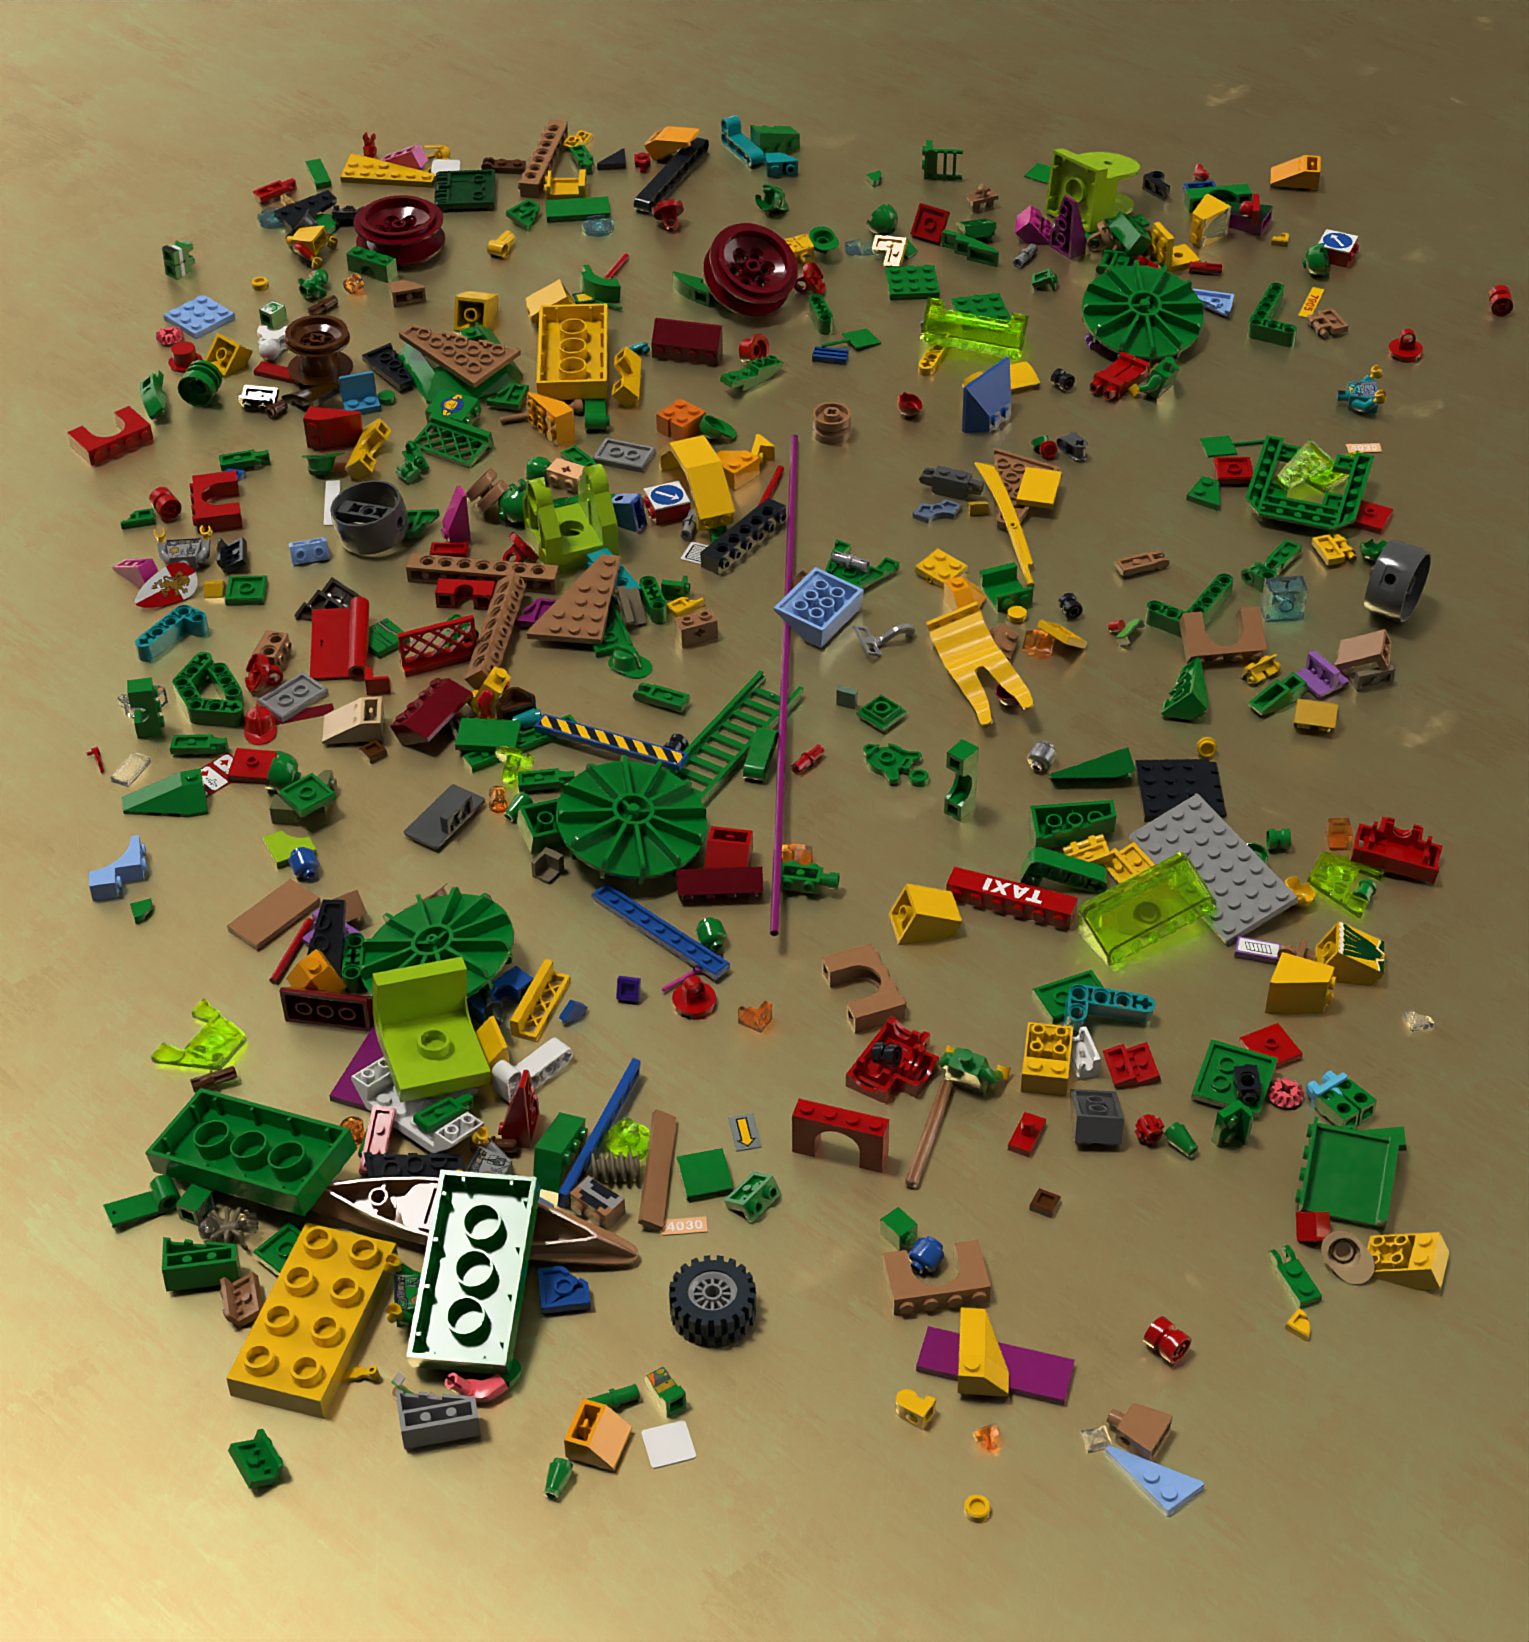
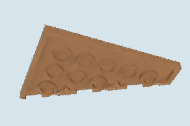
(464, 358)
(1011, 469)
(583, 609)

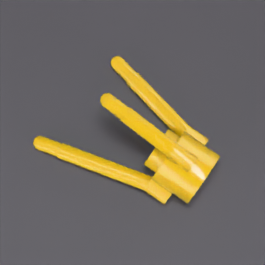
(441, 152)

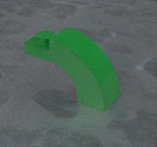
(599, 287)

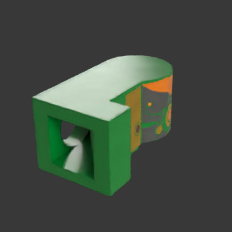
(665, 1391)

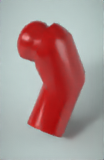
(1200, 173)

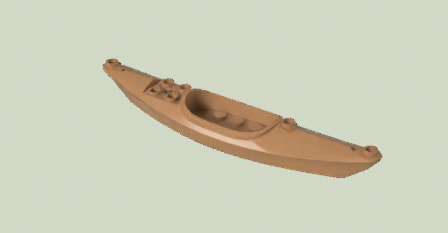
(405, 1210)

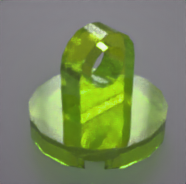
(513, 760)
(627, 1137)

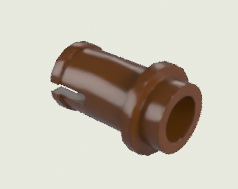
(275, 409)

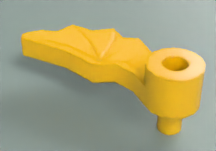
(357, 1373)

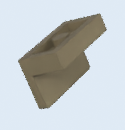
(630, 606)
(1372, 678)

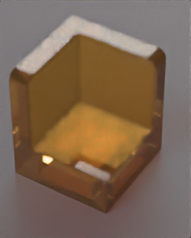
(1038, 640)
(1339, 834)
(798, 852)
(755, 1018)

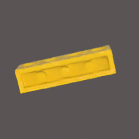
(533, 1002)

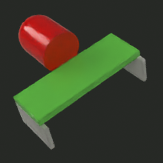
(1119, 626)

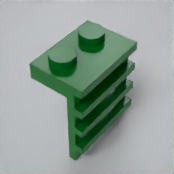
(929, 165)

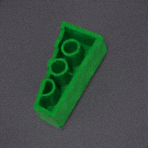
(1069, 822)

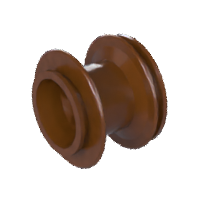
(318, 350)

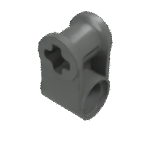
(1073, 446)

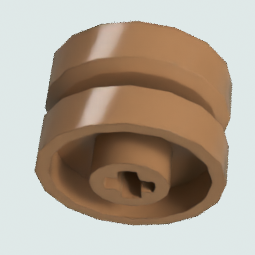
(831, 423)
(488, 493)

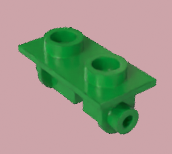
(415, 455)

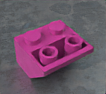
(1033, 227)

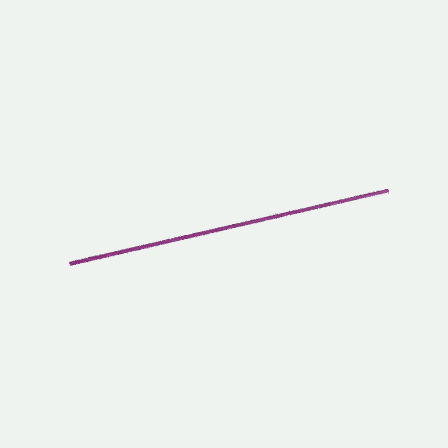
(780, 780)

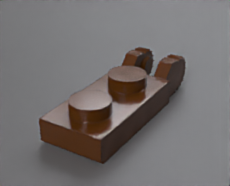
(504, 166)

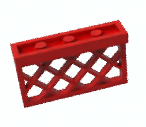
(440, 656)

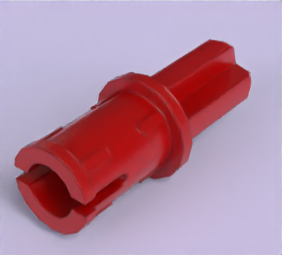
(1205, 267)
(807, 759)

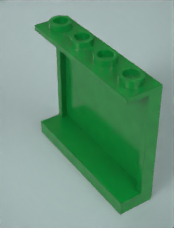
(1348, 1174)

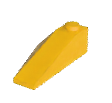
(980, 1358)

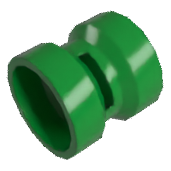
(1278, 838)

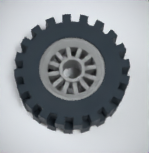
(712, 1301)

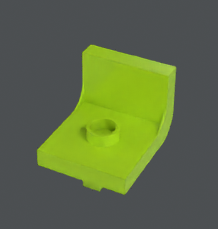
(428, 1030)

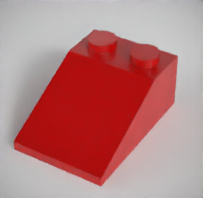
(331, 427)

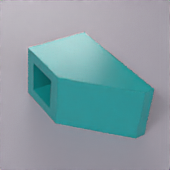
(780, 164)

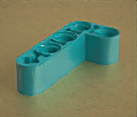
(739, 143)
(169, 629)
(1141, 1012)

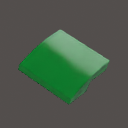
(704, 1173)

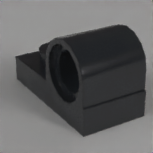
(1154, 184)

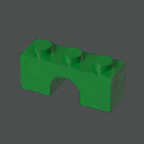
(361, 259)
(143, 695)

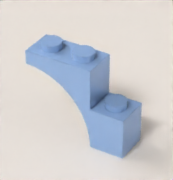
(129, 867)

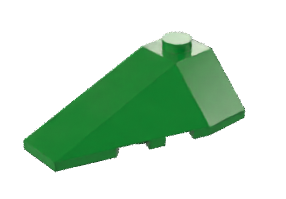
(1106, 766)
(176, 794)

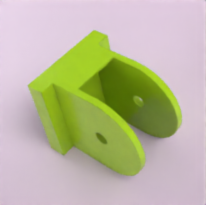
(1092, 182)

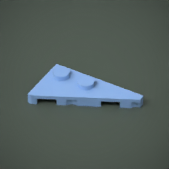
(1216, 301)
(1160, 1484)

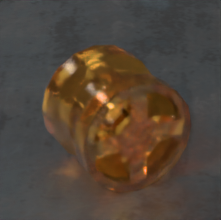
(353, 283)
(356, 1126)

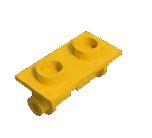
(1255, 673)

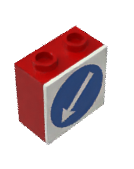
(1340, 247)
(666, 503)

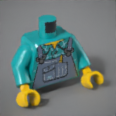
(1363, 394)

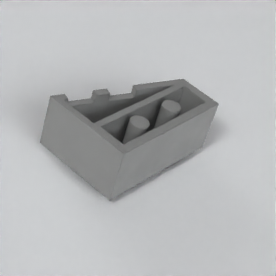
(436, 1418)

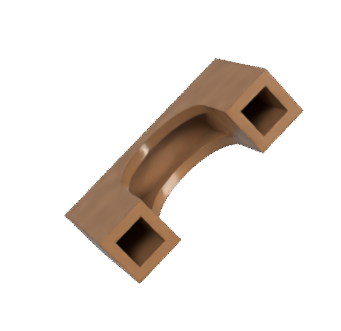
(1198, 644)
(865, 965)
(911, 1295)

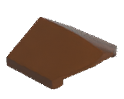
(514, 702)

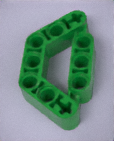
(206, 711)

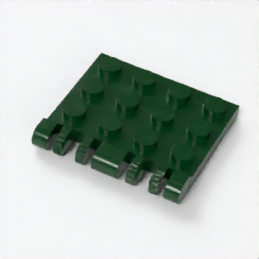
(465, 189)

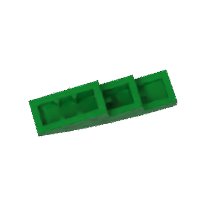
(970, 247)

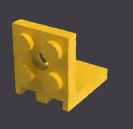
(1167, 254)

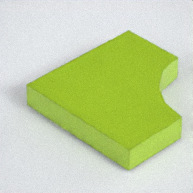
(281, 845)

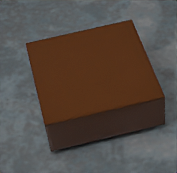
(373, 751)
(1045, 1203)

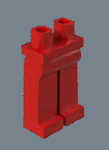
(1120, 376)

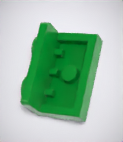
(257, 1460)

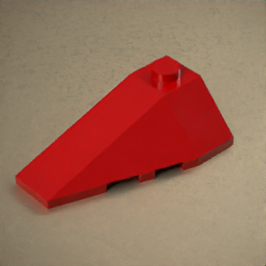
(521, 1114)

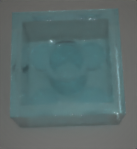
(1284, 599)

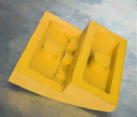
(1023, 377)
(1127, 862)

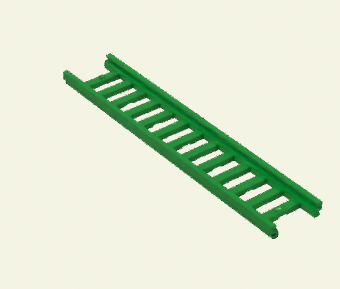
(720, 722)

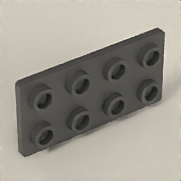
(444, 816)

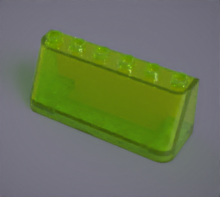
(973, 331)
(1144, 909)

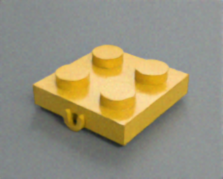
(940, 567)

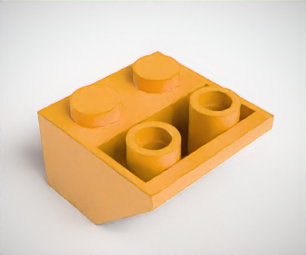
(596, 1435)

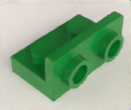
(1233, 1122)
(754, 1195)

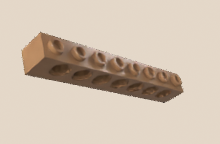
(543, 159)
(429, 568)
(495, 629)

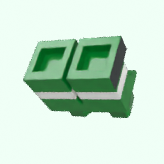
(177, 259)

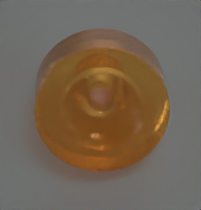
(987, 1435)

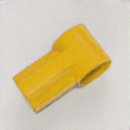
(501, 245)

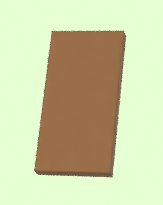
(273, 914)

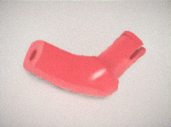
(482, 1390)

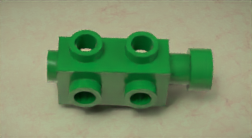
(806, 877)

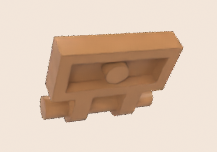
(1330, 322)

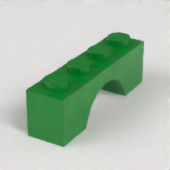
(1228, 193)
(962, 796)

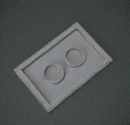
(624, 455)
(293, 696)

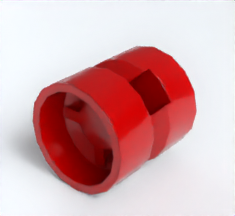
(1500, 300)
(165, 503)
(1163, 1337)

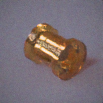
(498, 803)

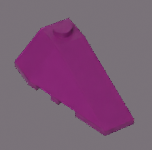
(1068, 233)

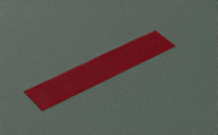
(308, 713)

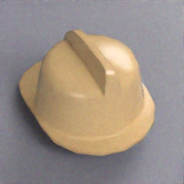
(1347, 1257)

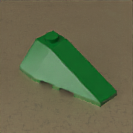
(1189, 695)

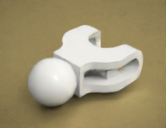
(270, 342)

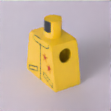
(802, 248)

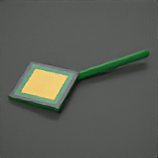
(582, 298)

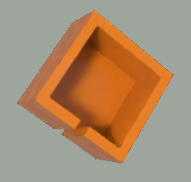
(683, 420)

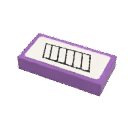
(1257, 950)

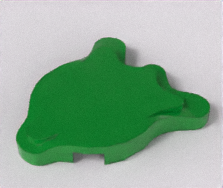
(890, 760)

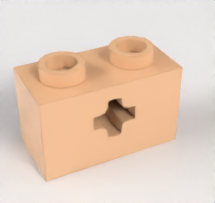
(564, 475)

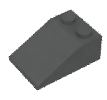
(1096, 1117)

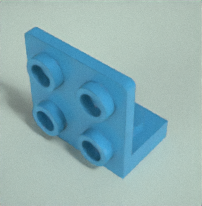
(359, 393)

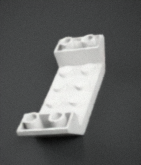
(378, 1089)

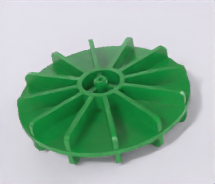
(1142, 312)
(631, 819)
(443, 930)

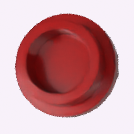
(1048, 449)

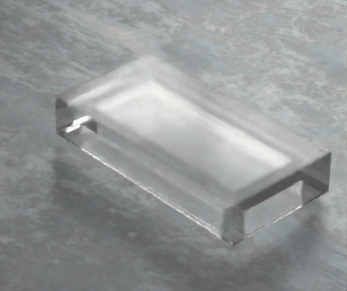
(130, 769)

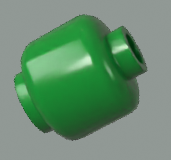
(711, 933)

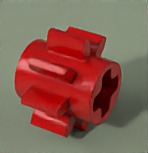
(1149, 1128)

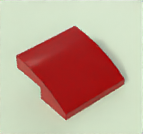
(1131, 1066)

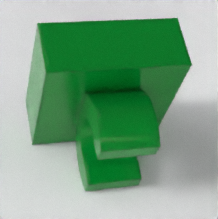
(408, 471)

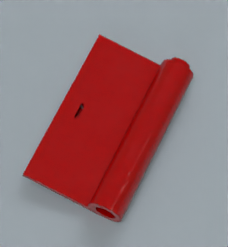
(344, 641)

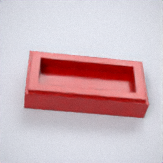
(449, 549)

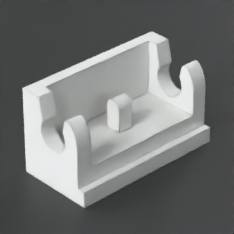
(1084, 1056)

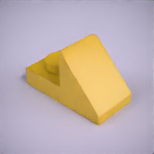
(763, 449)

